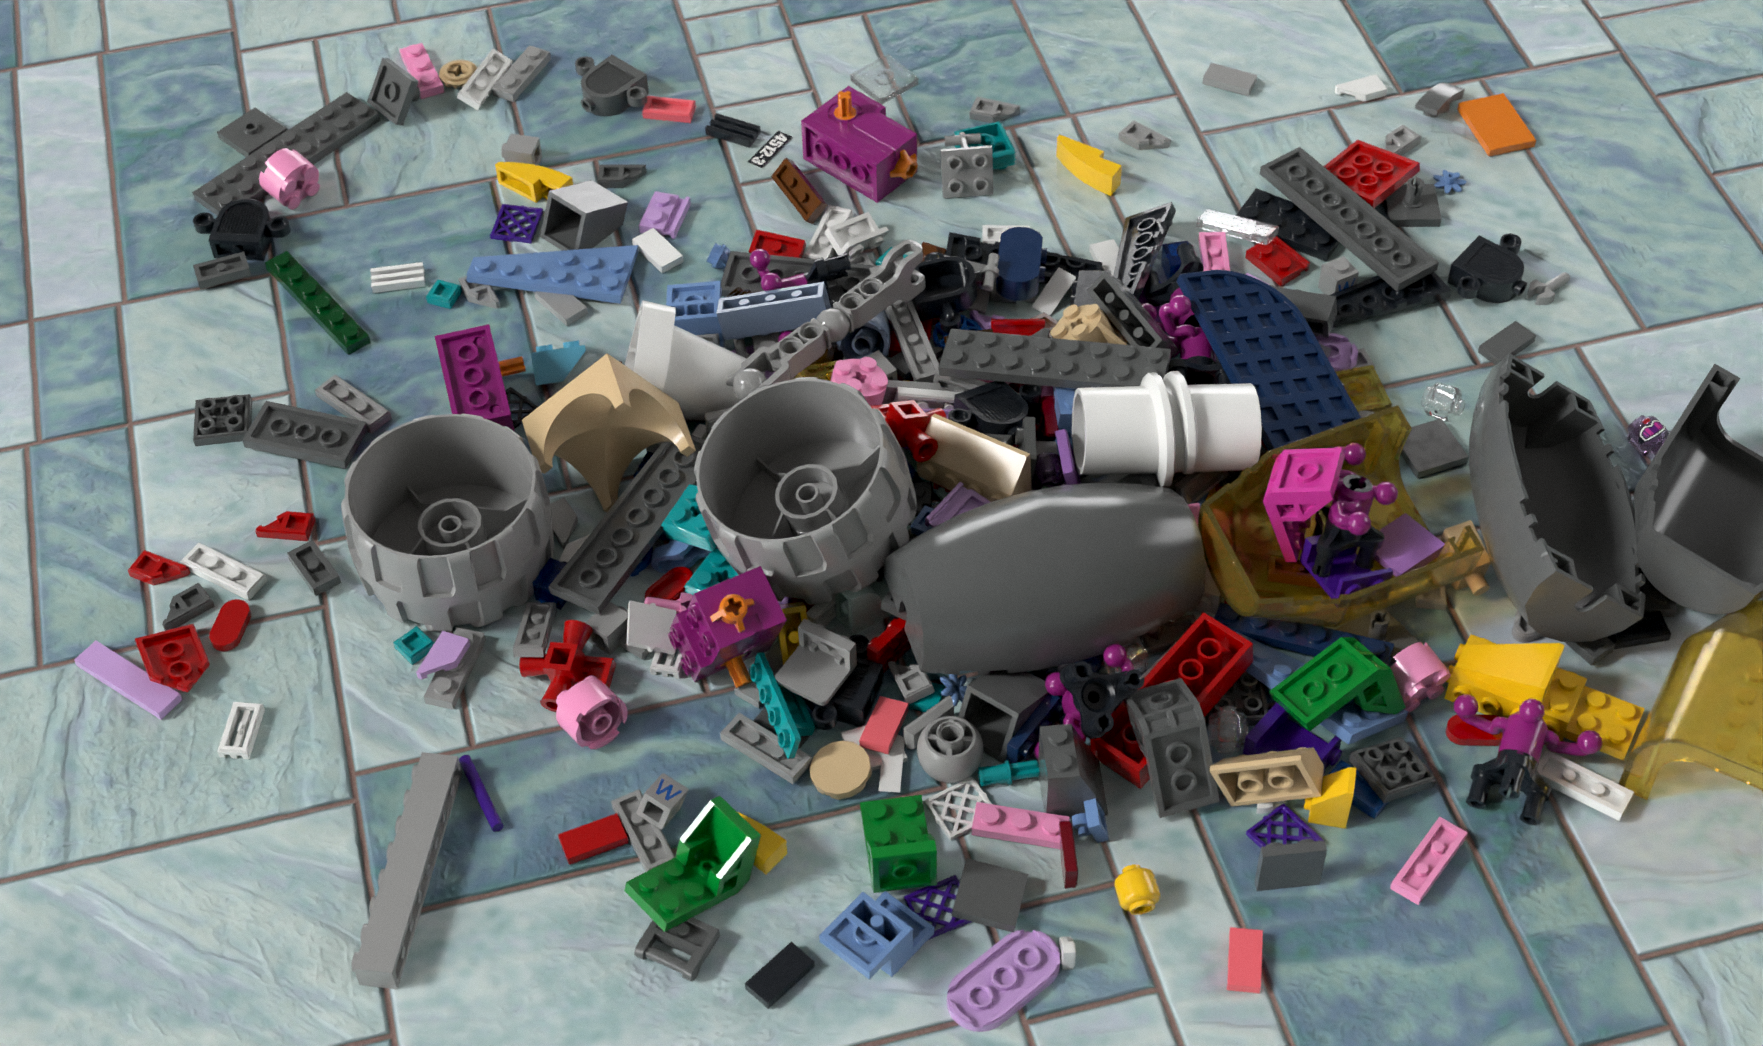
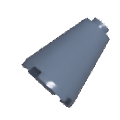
(868, 338)

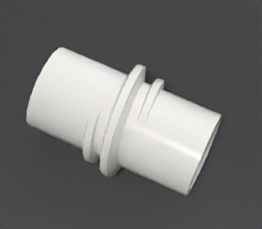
(1165, 428)

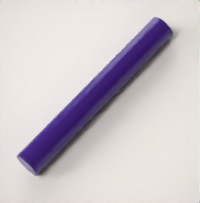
(481, 793)

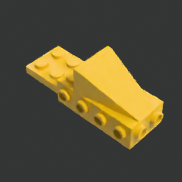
(1511, 673)

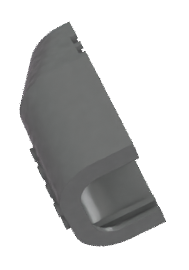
(1703, 509)

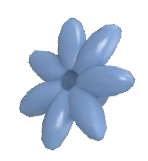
(1449, 181)
(954, 687)

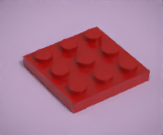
(1372, 171)

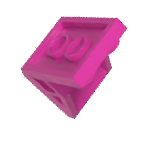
(1297, 489)

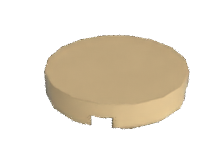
(840, 769)

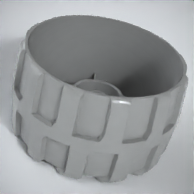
(805, 488)
(448, 520)

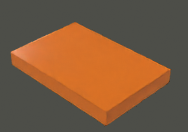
(1496, 124)

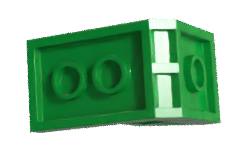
(1333, 679)
(898, 844)
(709, 867)

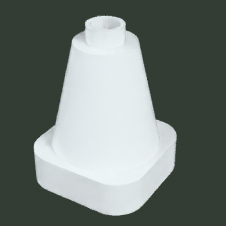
(681, 362)

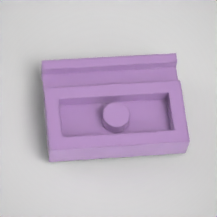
(665, 214)
(955, 503)

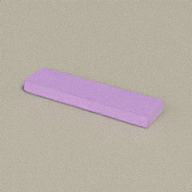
(127, 680)

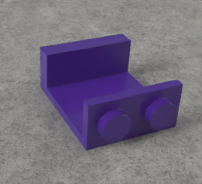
(1345, 574)
(1279, 733)

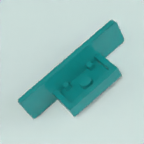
(784, 708)

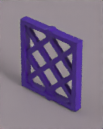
(495, 233)
(1267, 821)
(912, 897)

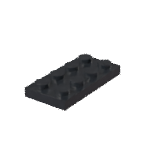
(1294, 225)

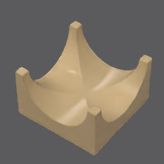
(603, 424)

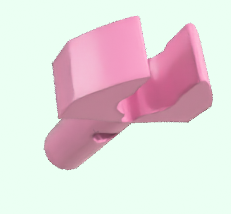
(678, 605)

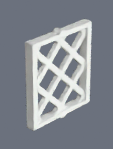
(939, 819)

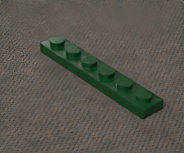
(317, 302)

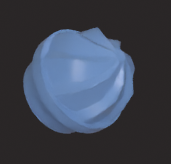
(718, 256)

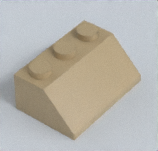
(1270, 776)

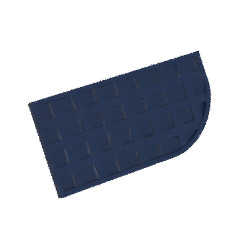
(1270, 345)

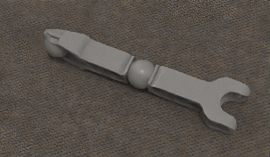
(853, 310)

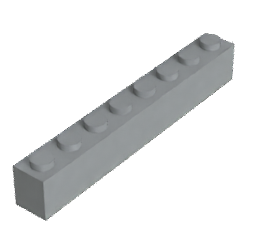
(407, 871)

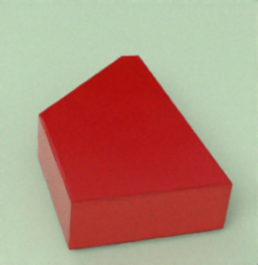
(288, 527)
(156, 569)

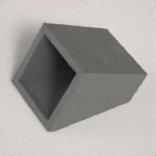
(581, 216)
(1000, 706)
(1068, 772)

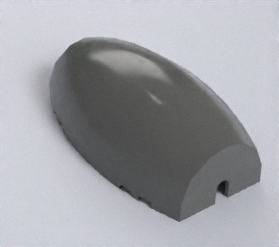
(1553, 507)
(1047, 577)

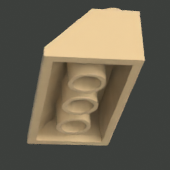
(976, 461)

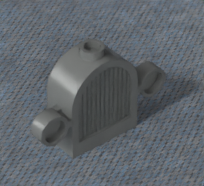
(611, 85)

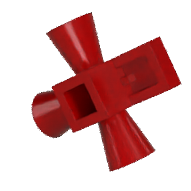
(909, 427)
(567, 663)

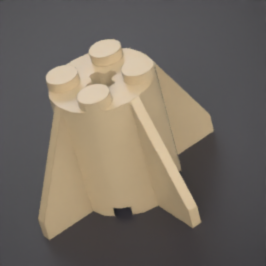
(1087, 324)

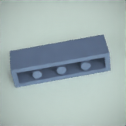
(771, 310)

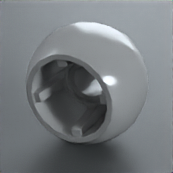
(957, 748)

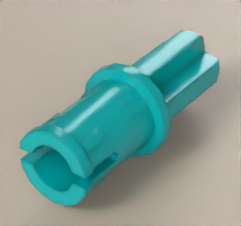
(1007, 772)

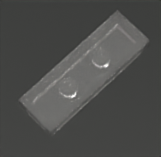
(1237, 226)

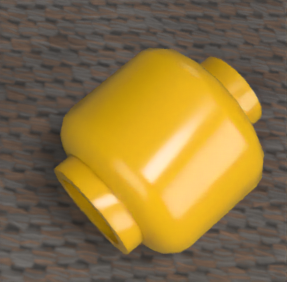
(1137, 889)

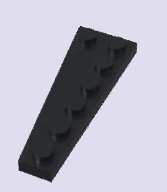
(1140, 245)
(974, 250)
(1378, 298)

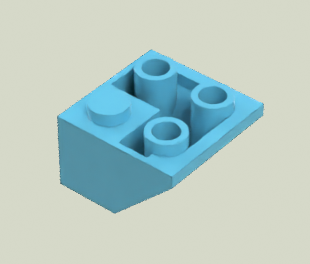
(555, 364)

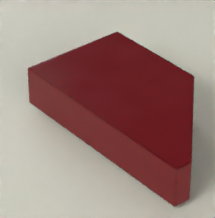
(1047, 417)
(1068, 855)

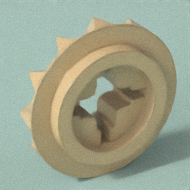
(449, 73)

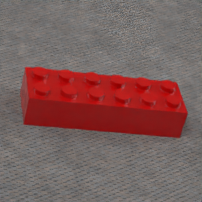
(1208, 662)

